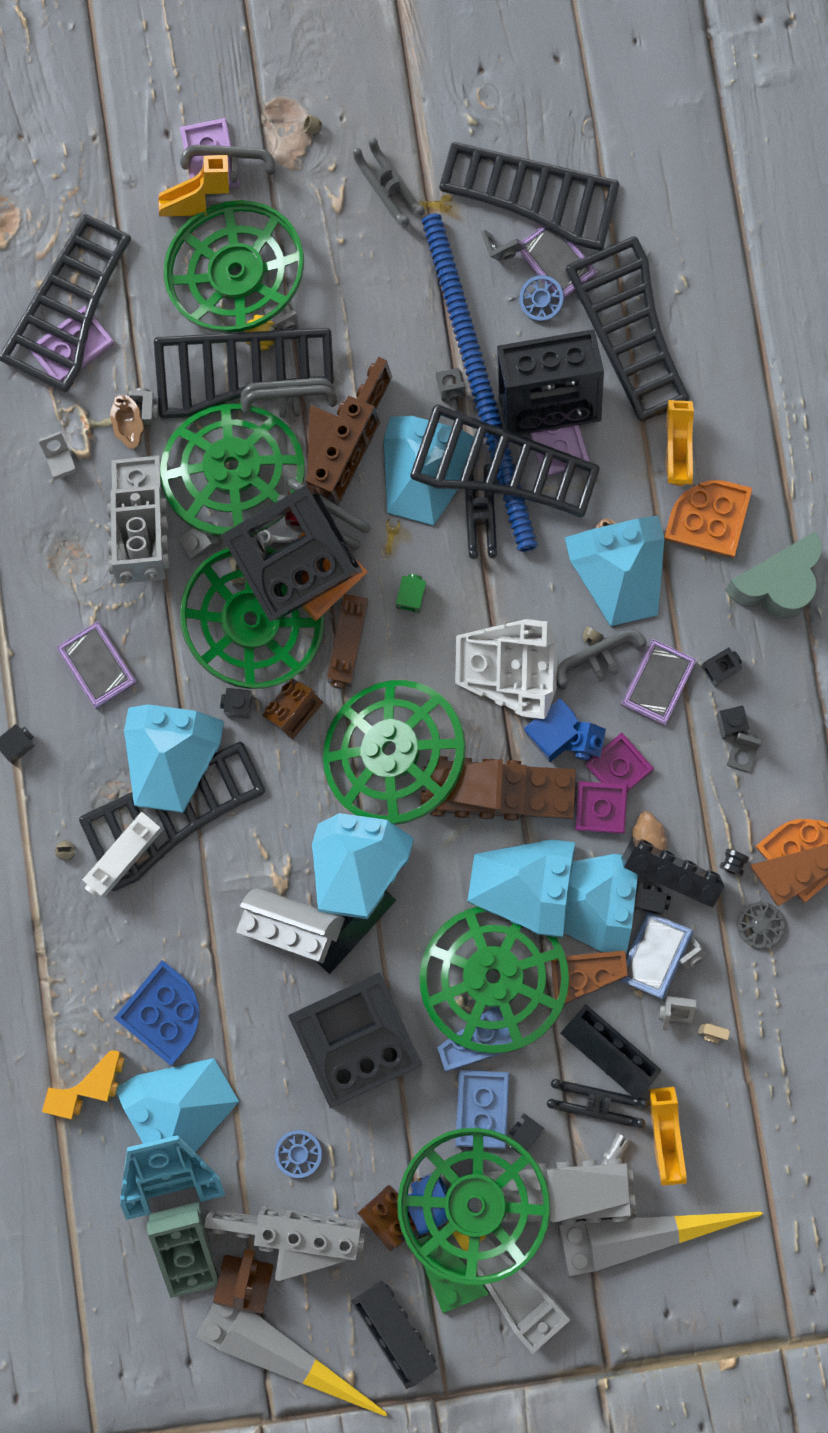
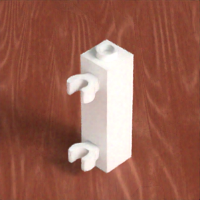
(121, 855)

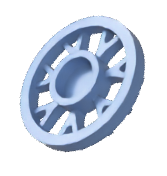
(541, 298)
(298, 1154)

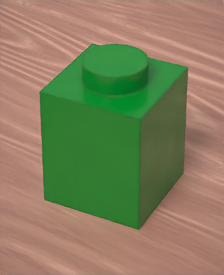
(411, 593)

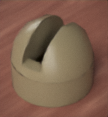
(312, 125)
(591, 634)
(65, 856)

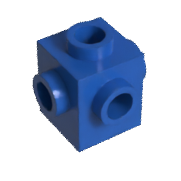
(587, 741)

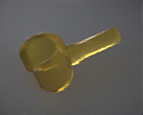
(438, 203)
(391, 535)

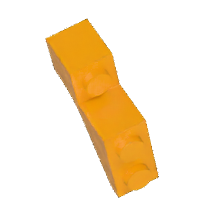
(190, 196)
(679, 442)
(97, 1084)
(667, 1136)

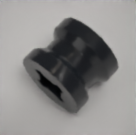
(734, 862)

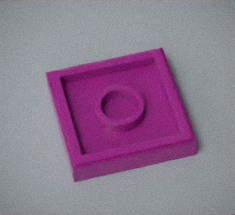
(620, 763)
(601, 807)

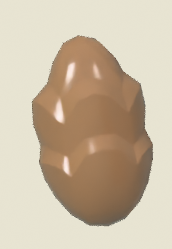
(127, 421)
(650, 830)

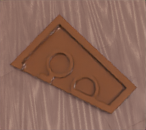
(792, 873)
(589, 972)

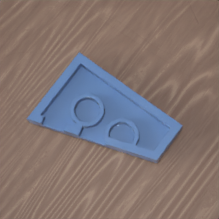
(455, 1056)

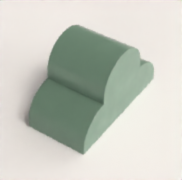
(782, 581)
(183, 1249)

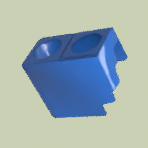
(554, 731)
(416, 1212)

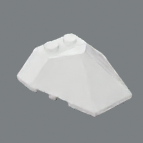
(511, 665)

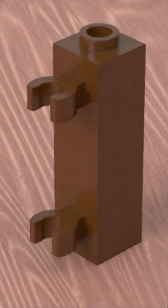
(347, 641)

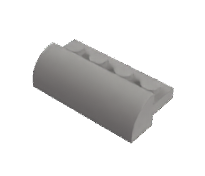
(288, 924)

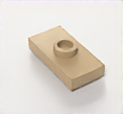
(713, 1033)

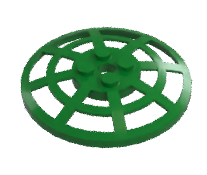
(229, 257)
(223, 479)
(241, 633)
(403, 759)
(492, 994)
(458, 1210)

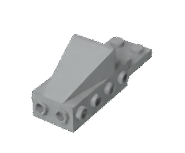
(137, 521)
(576, 1191)
(303, 1238)

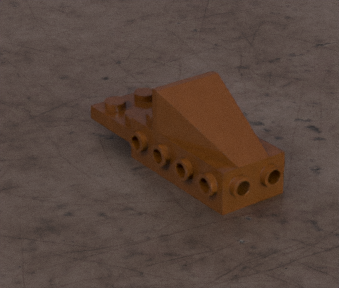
(341, 440)
(504, 790)

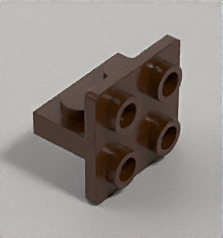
(292, 707)
(383, 1219)
(243, 1283)

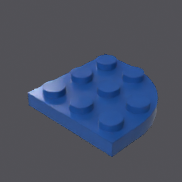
(163, 1013)

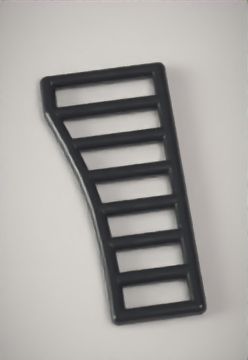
(533, 213)
(649, 311)
(85, 319)
(230, 340)
(489, 485)
(195, 823)

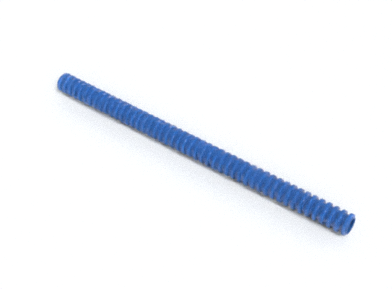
(476, 371)

